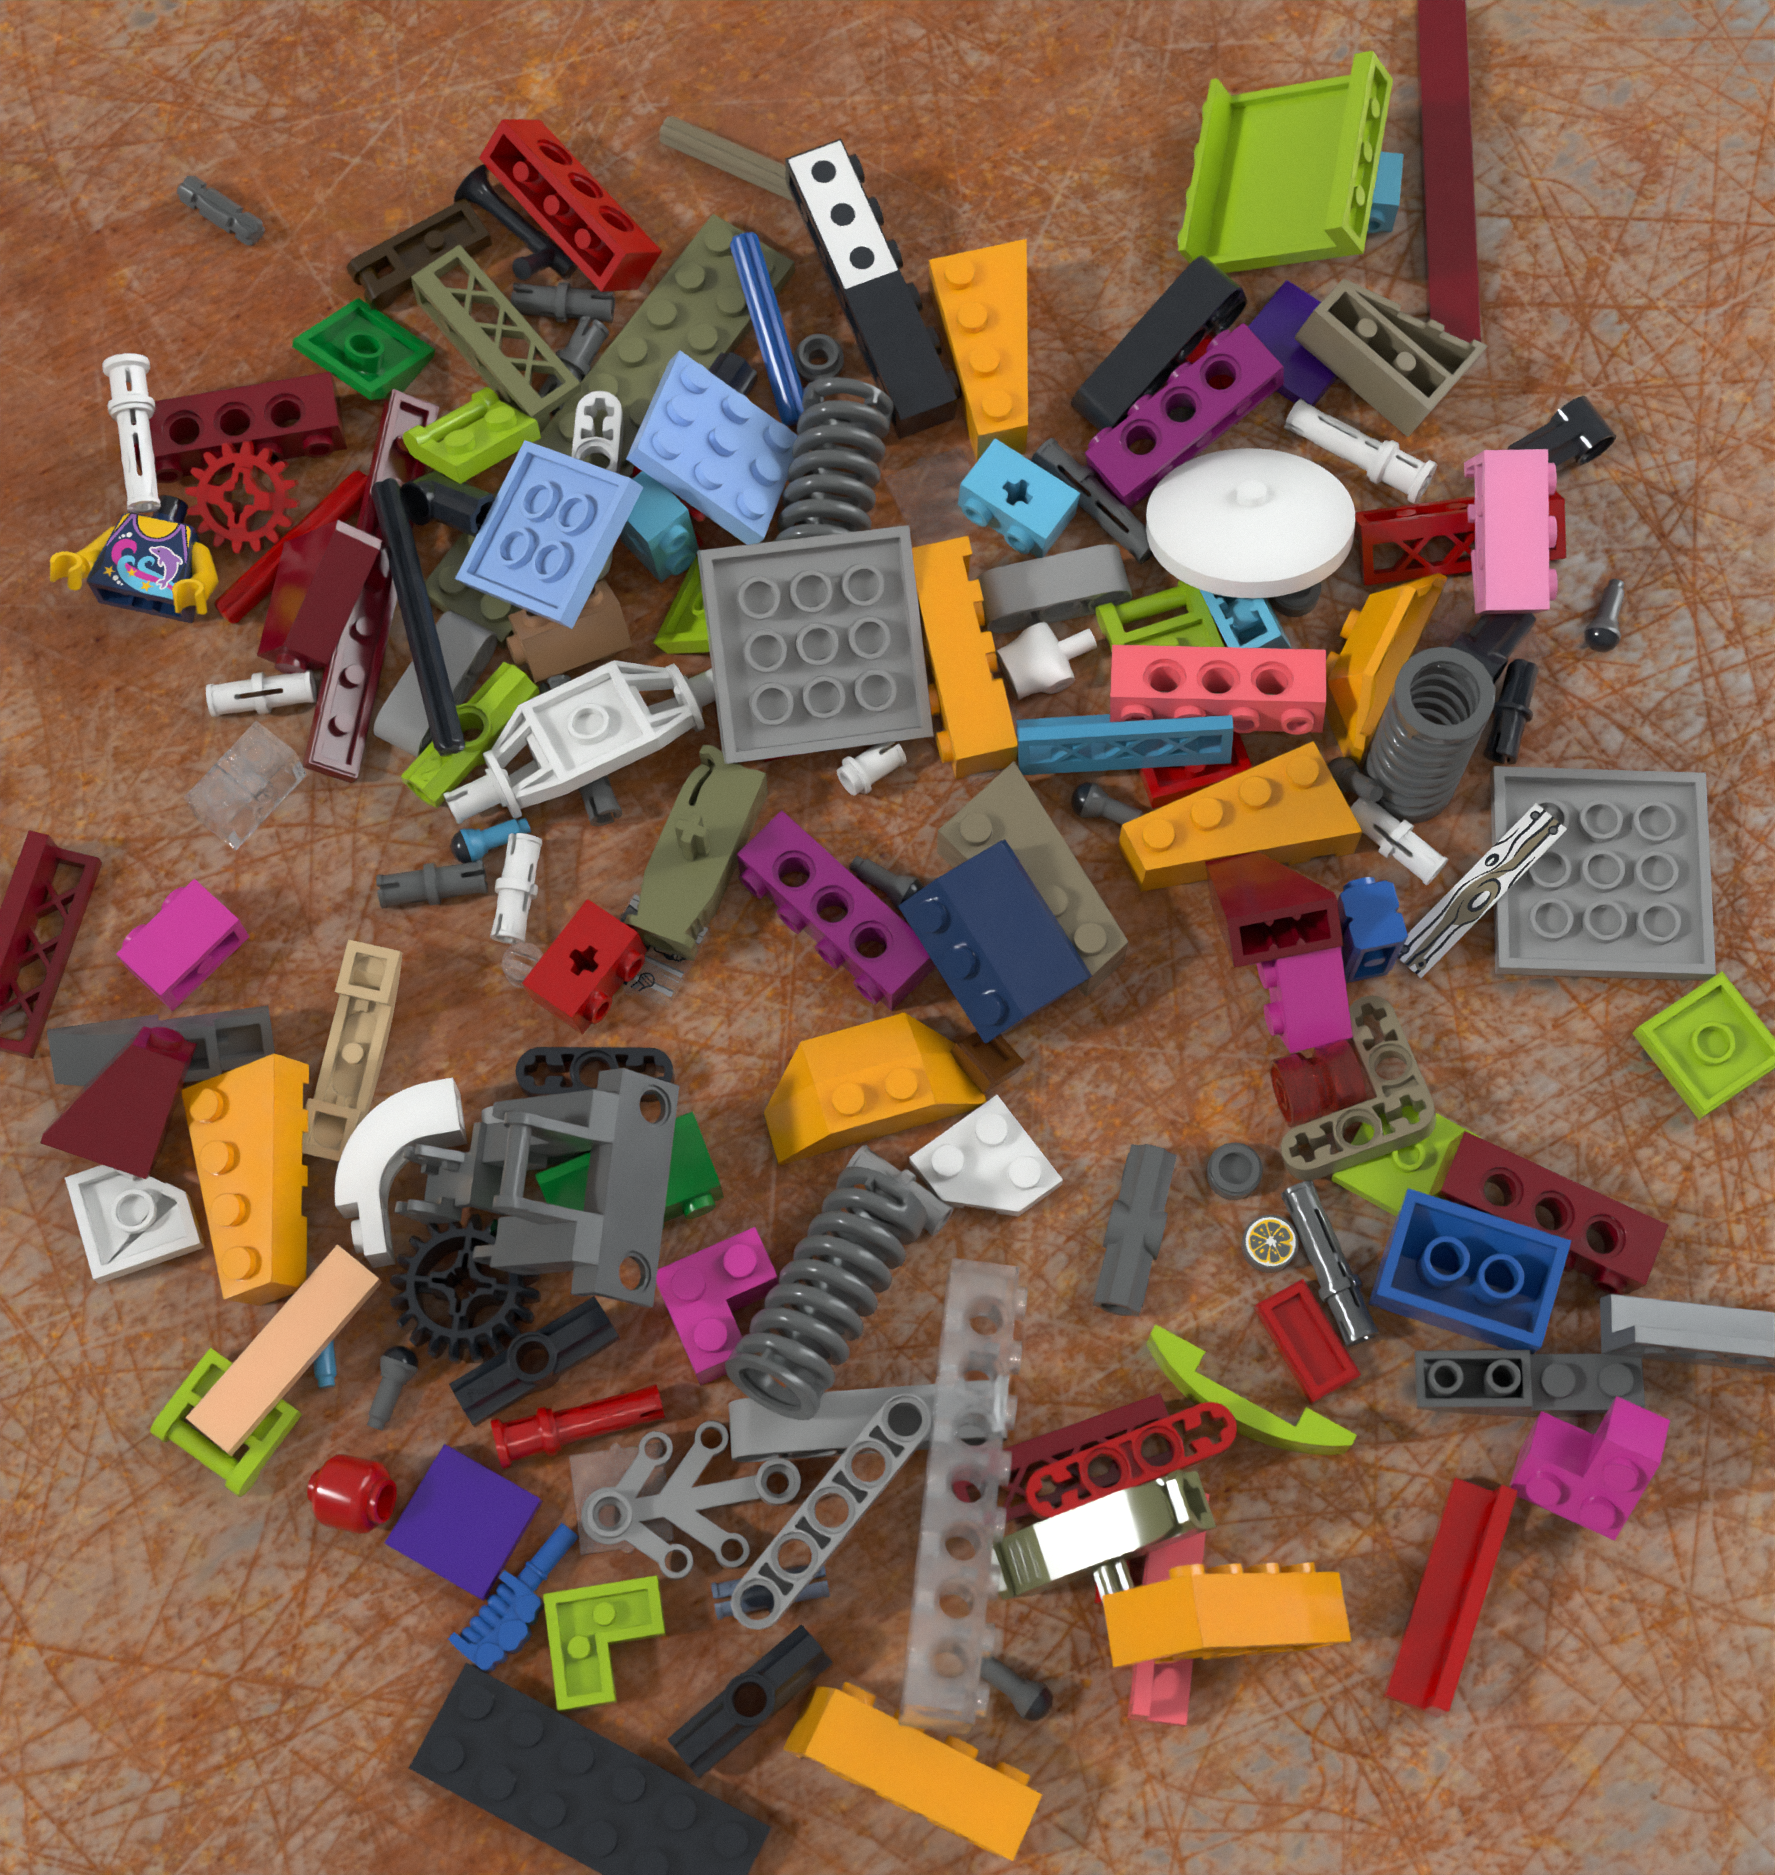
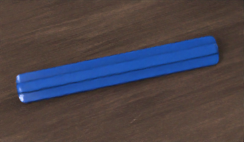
(768, 326)

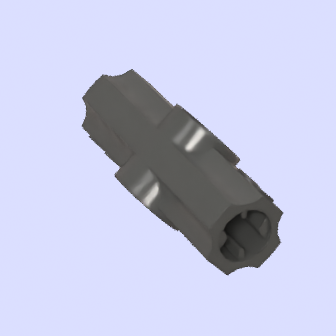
(1135, 1230)

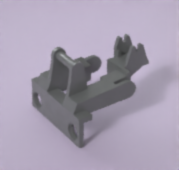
(622, 1190)

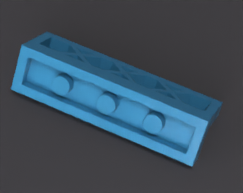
(1102, 745)

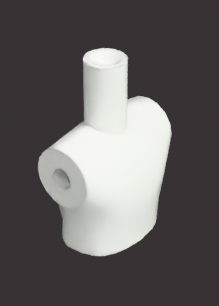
(1041, 661)

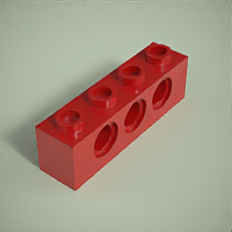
(570, 205)

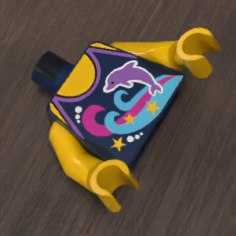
(145, 564)

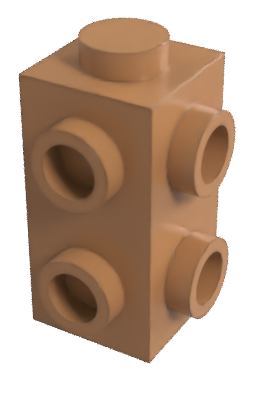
(554, 649)

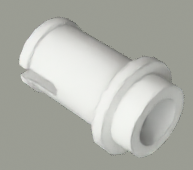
(870, 766)

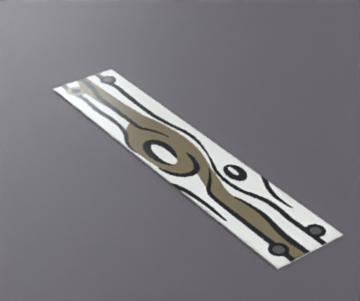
(1480, 889)

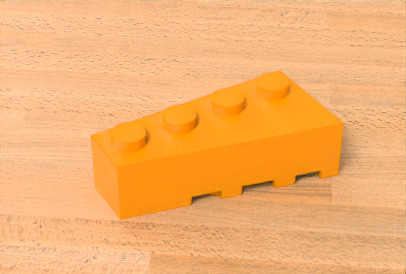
(984, 331)
(961, 662)
(1276, 808)
(252, 1175)
(1226, 1613)
(915, 1769)

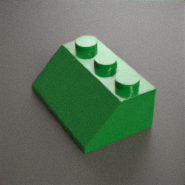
(691, 1181)

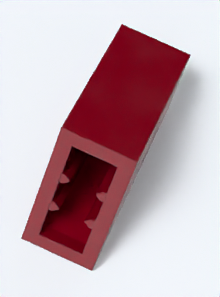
(315, 595)
(1270, 909)
(127, 1105)

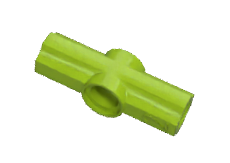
(487, 710)

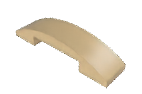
(354, 1048)

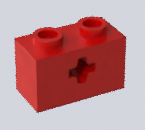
(587, 941)

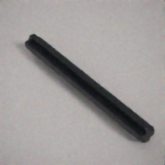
(418, 618)

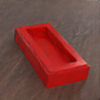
(1307, 1341)

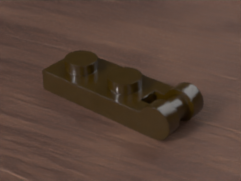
(415, 250)

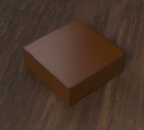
(986, 1063)

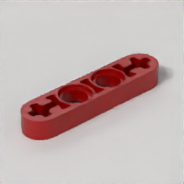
(1127, 1454)

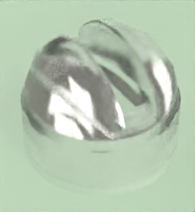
(515, 970)

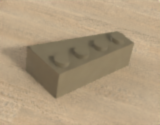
(1013, 812)

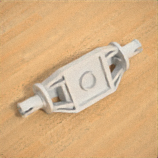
(584, 734)

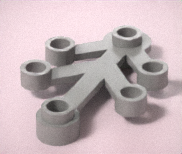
(680, 1501)

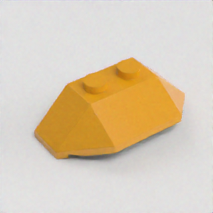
(1375, 650)
(866, 1087)

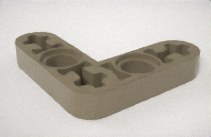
(1389, 1100)

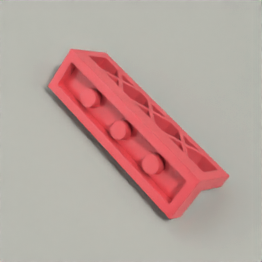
(1162, 1690)

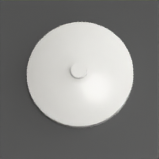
(1250, 523)

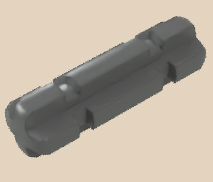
(221, 210)

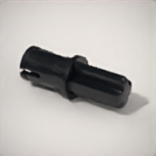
(1511, 712)

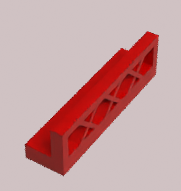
(1422, 523)
(1449, 1597)

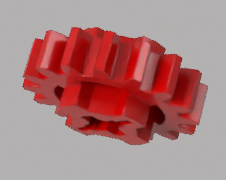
(244, 472)

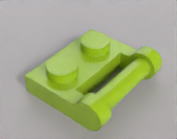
(472, 437)
(1189, 629)
(262, 1441)

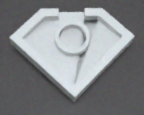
(987, 1163)
(130, 1221)

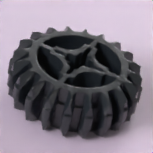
(462, 1311)

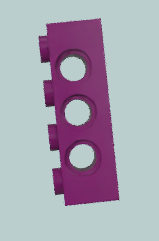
(1230, 353)
(787, 848)

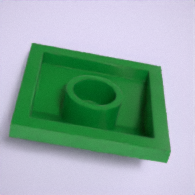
(365, 350)

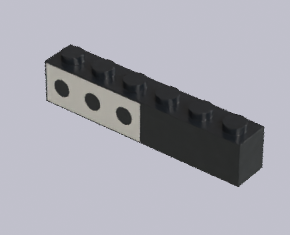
(871, 287)

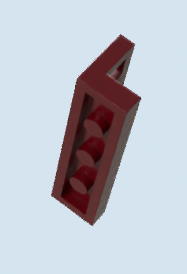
(19, 916)
(1072, 1440)

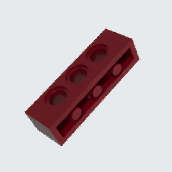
(259, 408)
(1628, 1235)

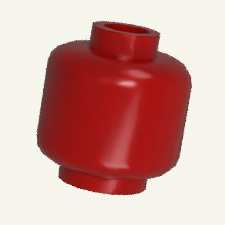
(352, 1494)

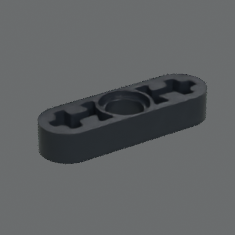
(635, 1059)

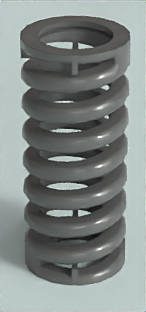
(835, 423)
(1429, 732)
(836, 1296)

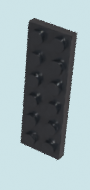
(579, 1787)

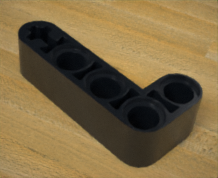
(1160, 342)

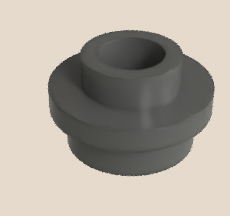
(818, 347)

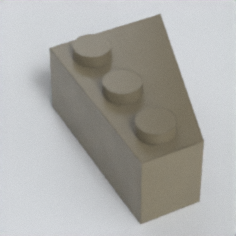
(1385, 353)

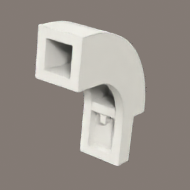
(374, 1156)

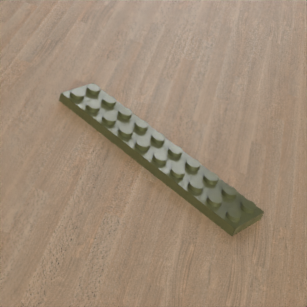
(691, 310)

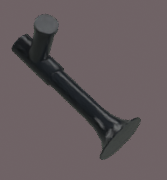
(546, 252)

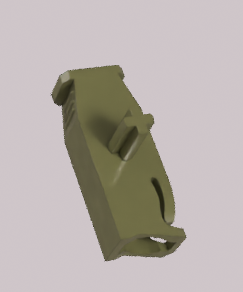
(697, 853)
(1102, 1537)

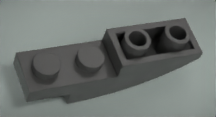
(222, 1040)
(1525, 1382)

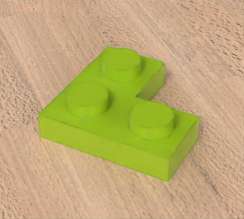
(584, 1626)

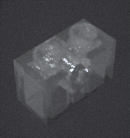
(245, 785)

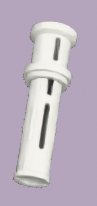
(136, 408)
(1380, 460)

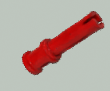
(550, 1430)

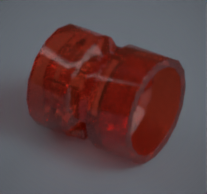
(1317, 1083)

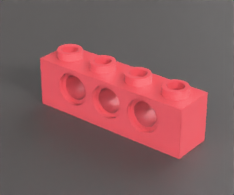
(1238, 673)

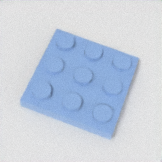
(714, 449)
(549, 533)

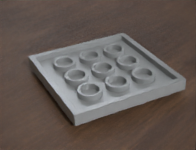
(815, 643)
(1619, 887)

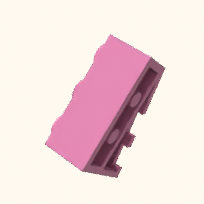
(1512, 531)

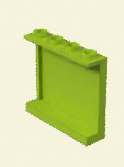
(1287, 170)

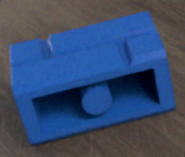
(1370, 928)

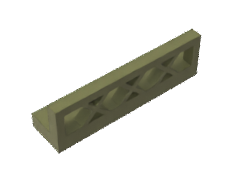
(479, 350)

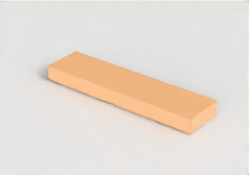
(284, 1350)

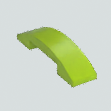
(1310, 1434)

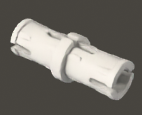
(226, 697)
(1398, 840)
(516, 888)

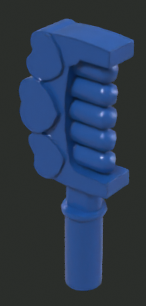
(515, 1607)

